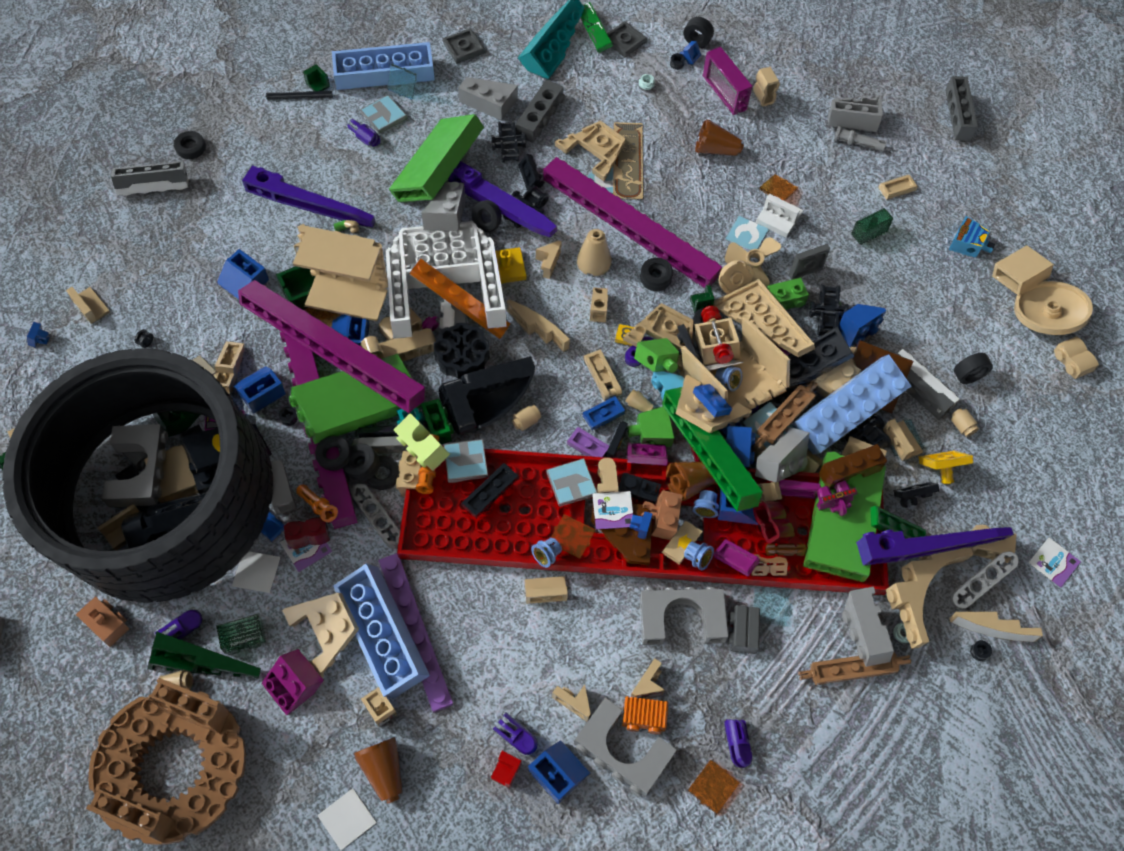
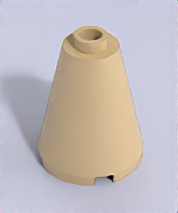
(594, 254)

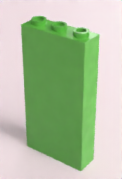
(436, 158)
(341, 403)
(834, 537)

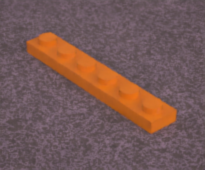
(454, 295)

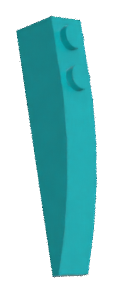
(550, 43)

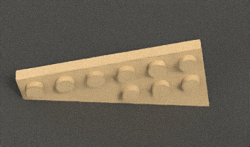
(767, 314)

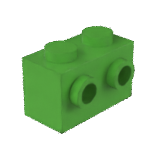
(790, 293)

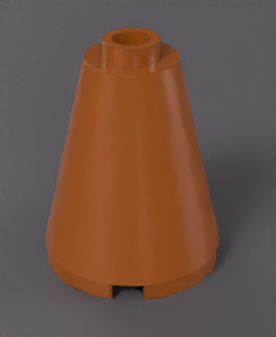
(717, 140)
(688, 478)
(382, 769)

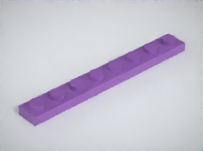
(401, 592)

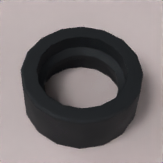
(973, 368)

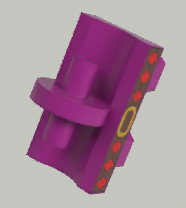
(838, 501)

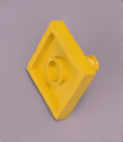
(510, 265)
(945, 462)

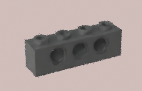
(961, 108)
(540, 110)

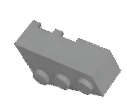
(856, 114)
(445, 209)
(865, 627)

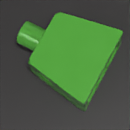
(657, 355)
(653, 428)

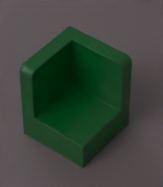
(316, 78)
(703, 299)

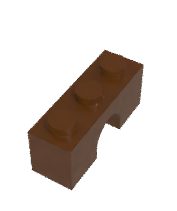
(862, 462)

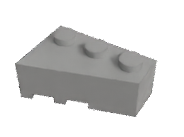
(488, 96)
(785, 457)

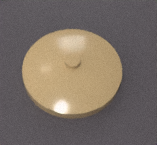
(1053, 308)

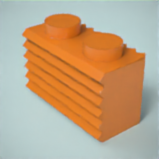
(645, 714)

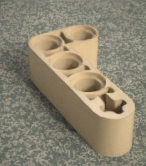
(407, 348)

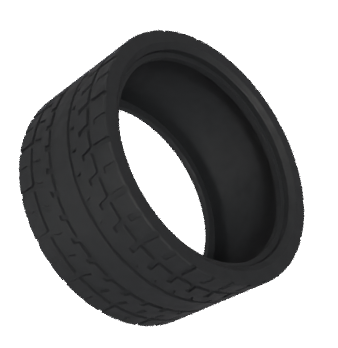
(77, 416)

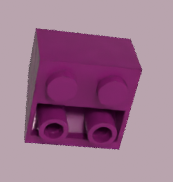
(292, 681)

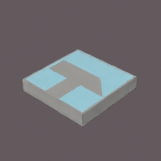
(383, 114)
(466, 461)
(571, 482)

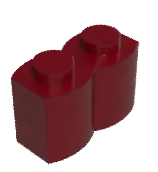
(773, 522)
(301, 534)

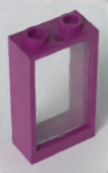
(727, 80)

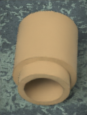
(526, 417)
(964, 422)

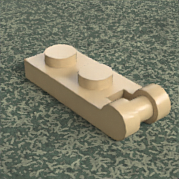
(602, 374)

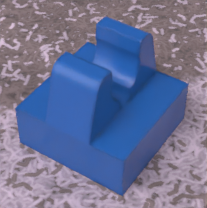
(691, 52)
(37, 335)
(641, 524)

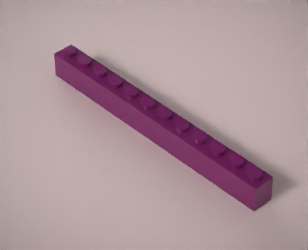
(632, 222)
(332, 346)
(332, 482)

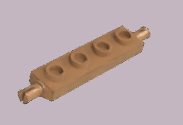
(786, 414)
(850, 669)

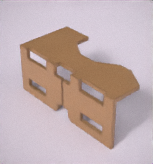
(773, 568)

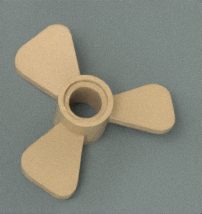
(768, 247)

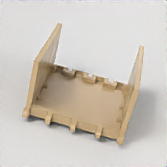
(347, 272)
(763, 369)

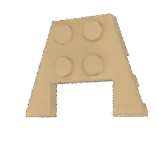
(599, 141)
(661, 324)
(694, 411)
(331, 624)

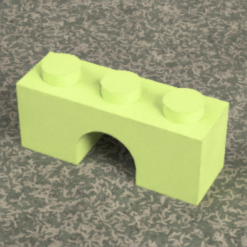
(428, 450)

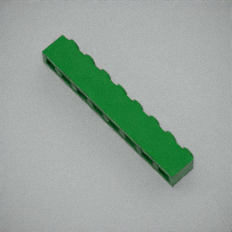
(717, 458)

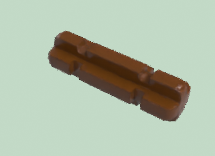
(787, 549)

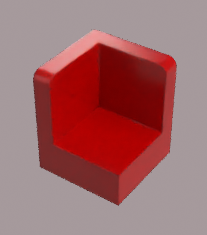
(506, 769)

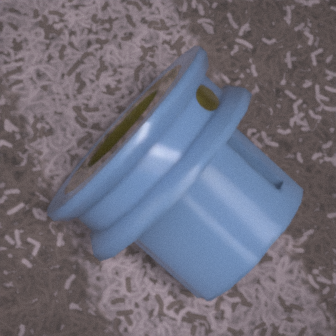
(729, 377)
(706, 504)
(546, 552)
(699, 554)

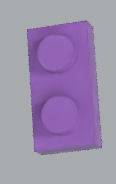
(587, 444)

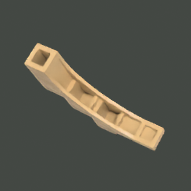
(910, 595)

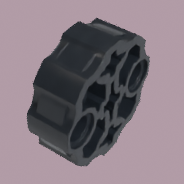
(451, 341)

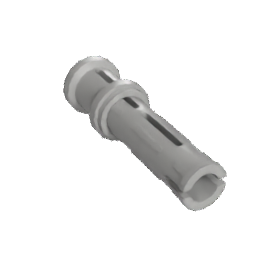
(852, 137)

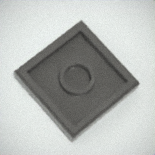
(626, 39)
(463, 45)
(809, 261)

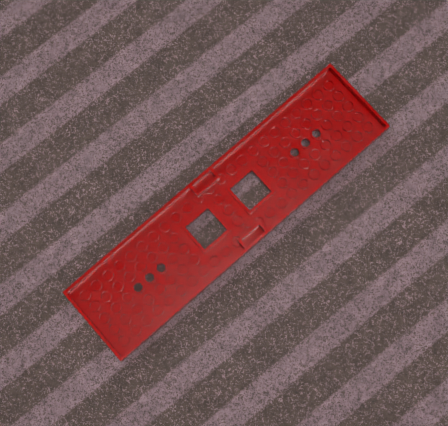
(442, 530)

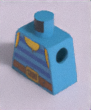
(971, 239)

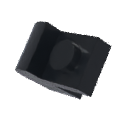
(202, 479)

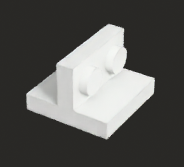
(779, 215)

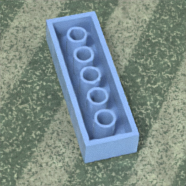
(372, 65)
(852, 404)
(382, 632)

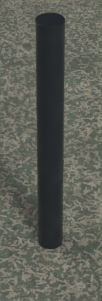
(295, 95)

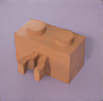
(665, 514)
(103, 621)

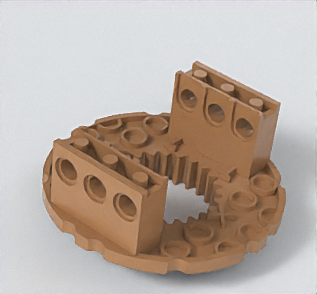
(115, 762)

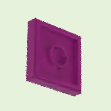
(647, 454)

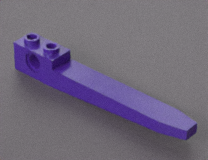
(273, 187)
(512, 208)
(900, 549)

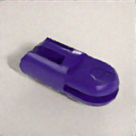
(365, 133)
(185, 623)
(520, 739)
(738, 742)

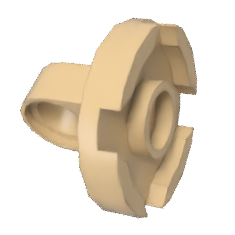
(735, 275)

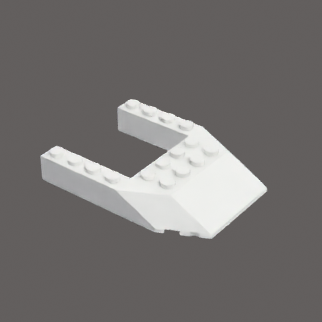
(458, 255)

